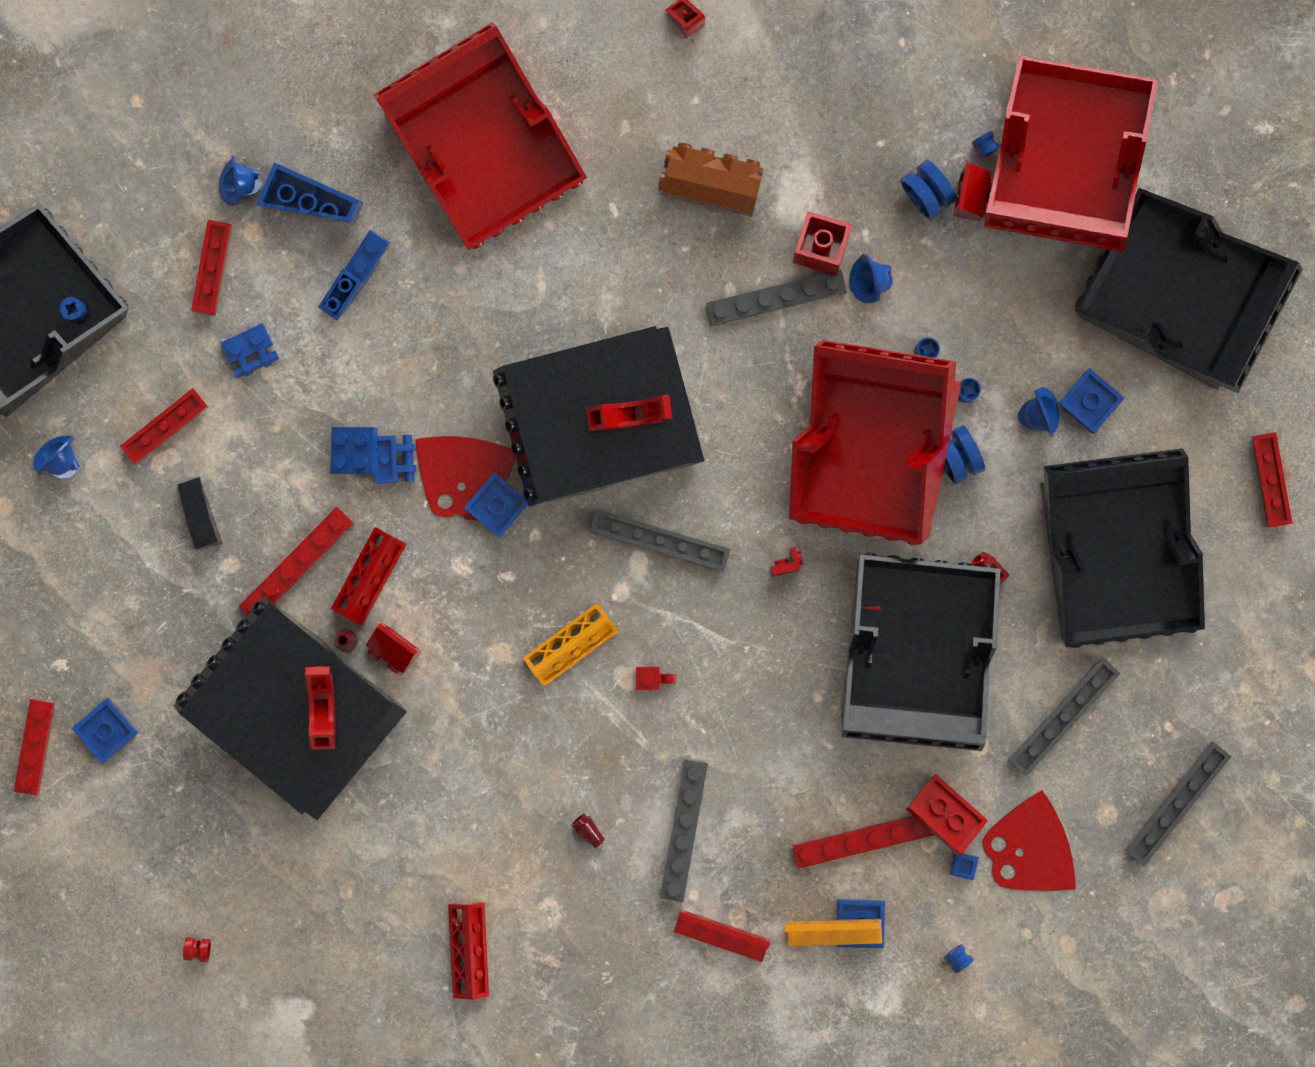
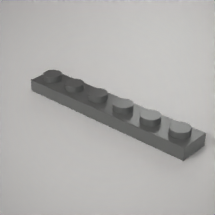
(776, 298)
(660, 540)
(1064, 716)
(1178, 803)
(684, 830)

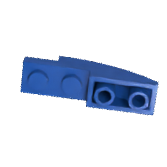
(355, 275)

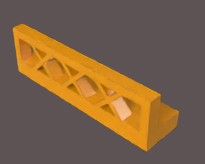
(573, 647)
(834, 932)

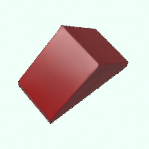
(686, 17)

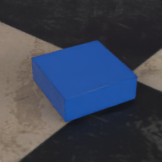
(964, 866)

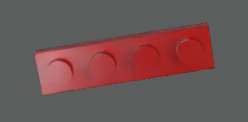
(211, 267)
(164, 426)
(1271, 480)
(34, 747)

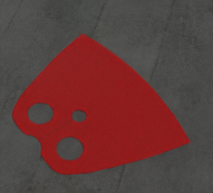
(456, 459)
(1047, 853)

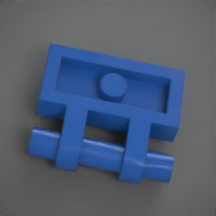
(246, 344)
(387, 466)

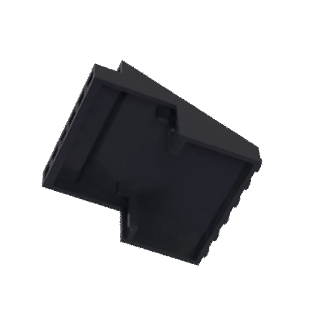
(36, 275)
(1189, 292)
(549, 424)
(1123, 548)
(923, 658)
(258, 709)

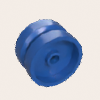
(928, 189)
(962, 455)

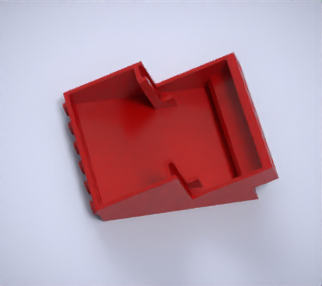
(480, 136)
(1083, 154)
(873, 442)

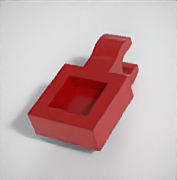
(650, 678)

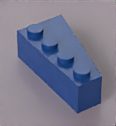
(303, 195)

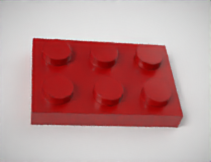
(947, 814)

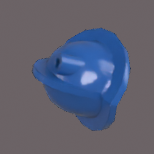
(238, 182)
(869, 279)
(1040, 412)
(57, 458)

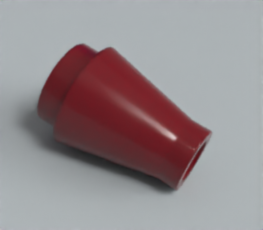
(351, 640)
(586, 829)

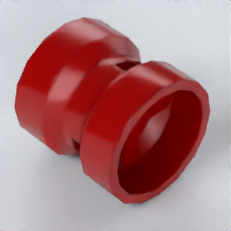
(197, 949)

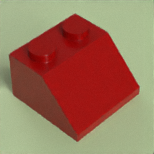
(972, 192)
(393, 648)

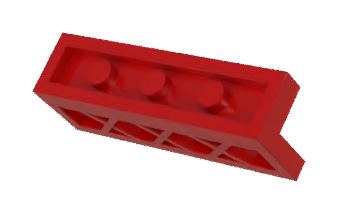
(371, 578)
(721, 935)
(472, 950)

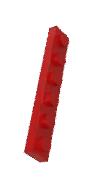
(300, 559)
(859, 841)

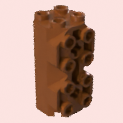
(711, 180)

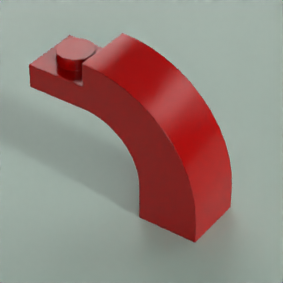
(629, 414)
(321, 707)

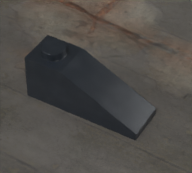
(199, 514)

